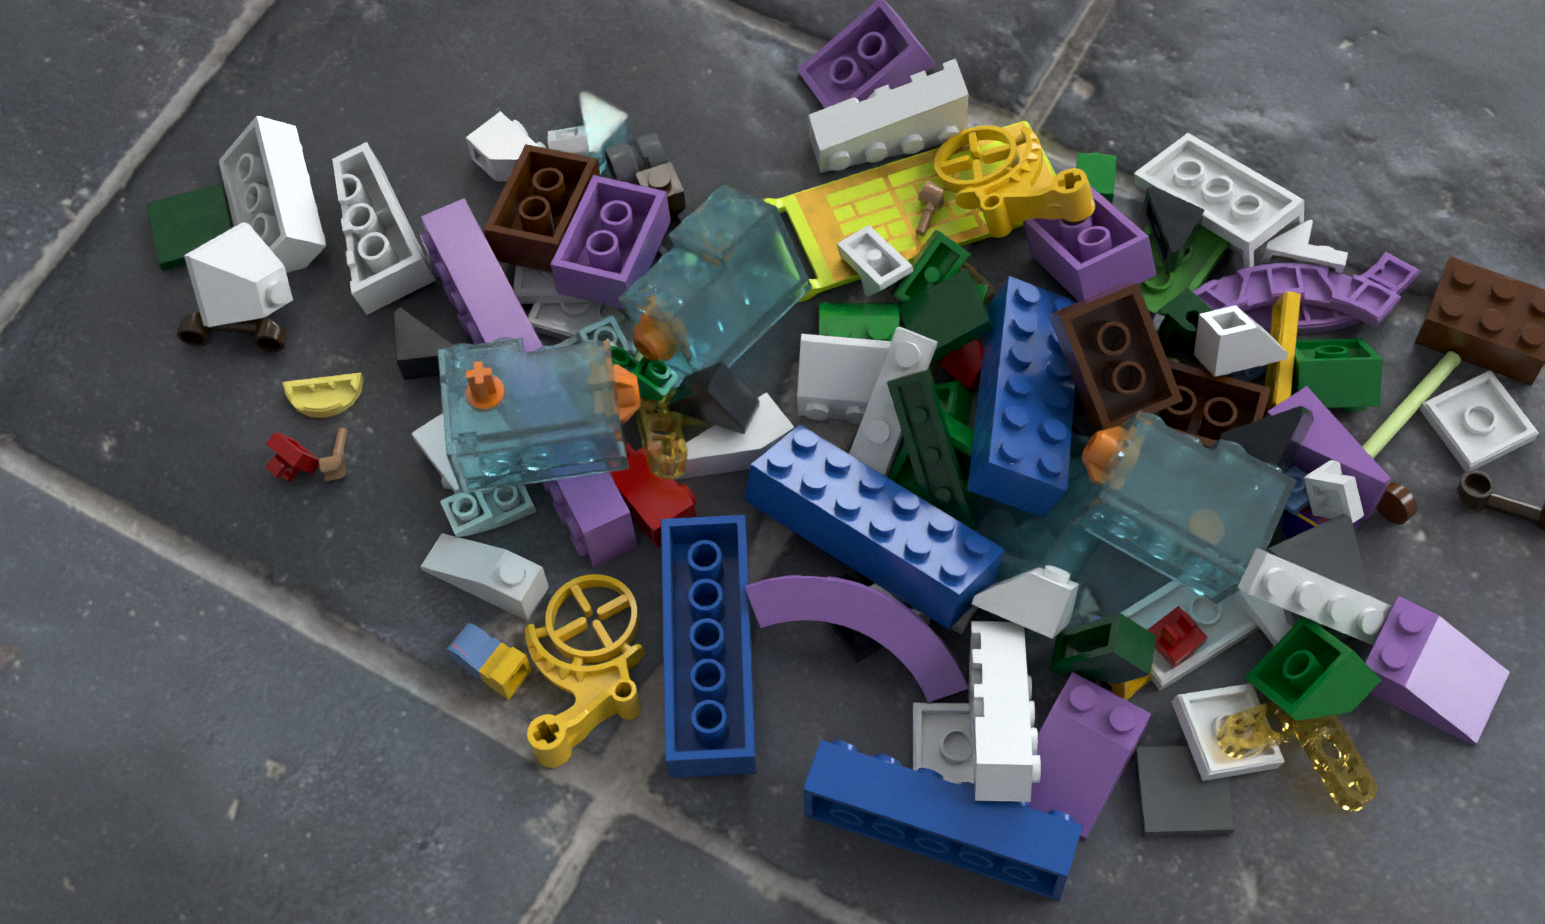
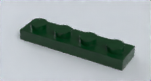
(930, 445)

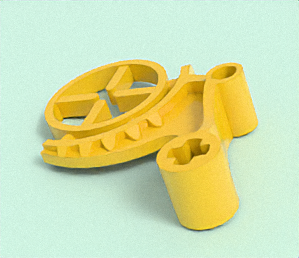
(1008, 193)
(598, 688)

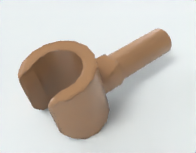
(933, 198)
(334, 466)

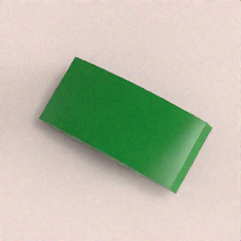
(653, 376)

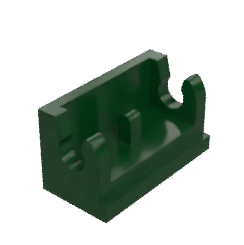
(1181, 324)

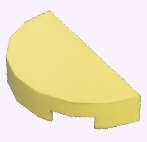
(324, 395)

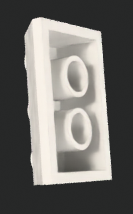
(837, 376)

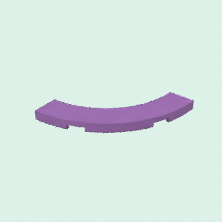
(1268, 282)
(1314, 319)
(865, 611)

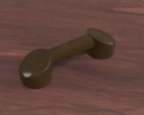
(267, 335)
(1477, 493)

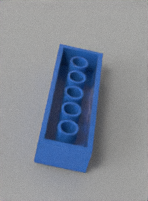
(1023, 403)
(873, 525)
(707, 647)
(940, 819)

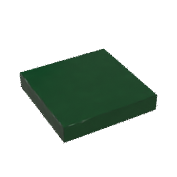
(187, 223)
(948, 314)

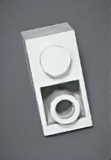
(498, 145)
(1234, 342)

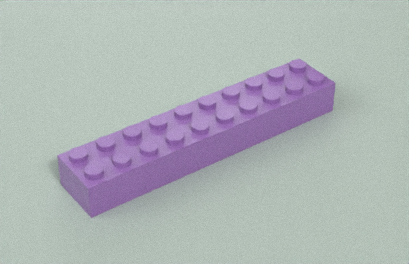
(489, 311)

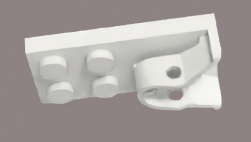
(1235, 198)

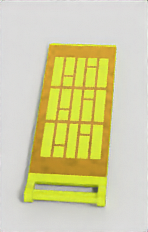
(890, 205)

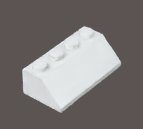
(273, 191)

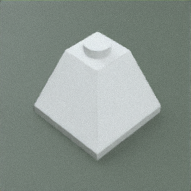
(237, 278)
(1033, 599)

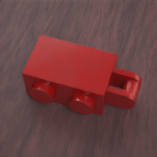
(651, 497)

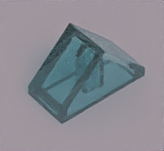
(603, 126)

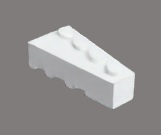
(891, 120)
(379, 239)
(1001, 714)

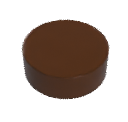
(1397, 504)

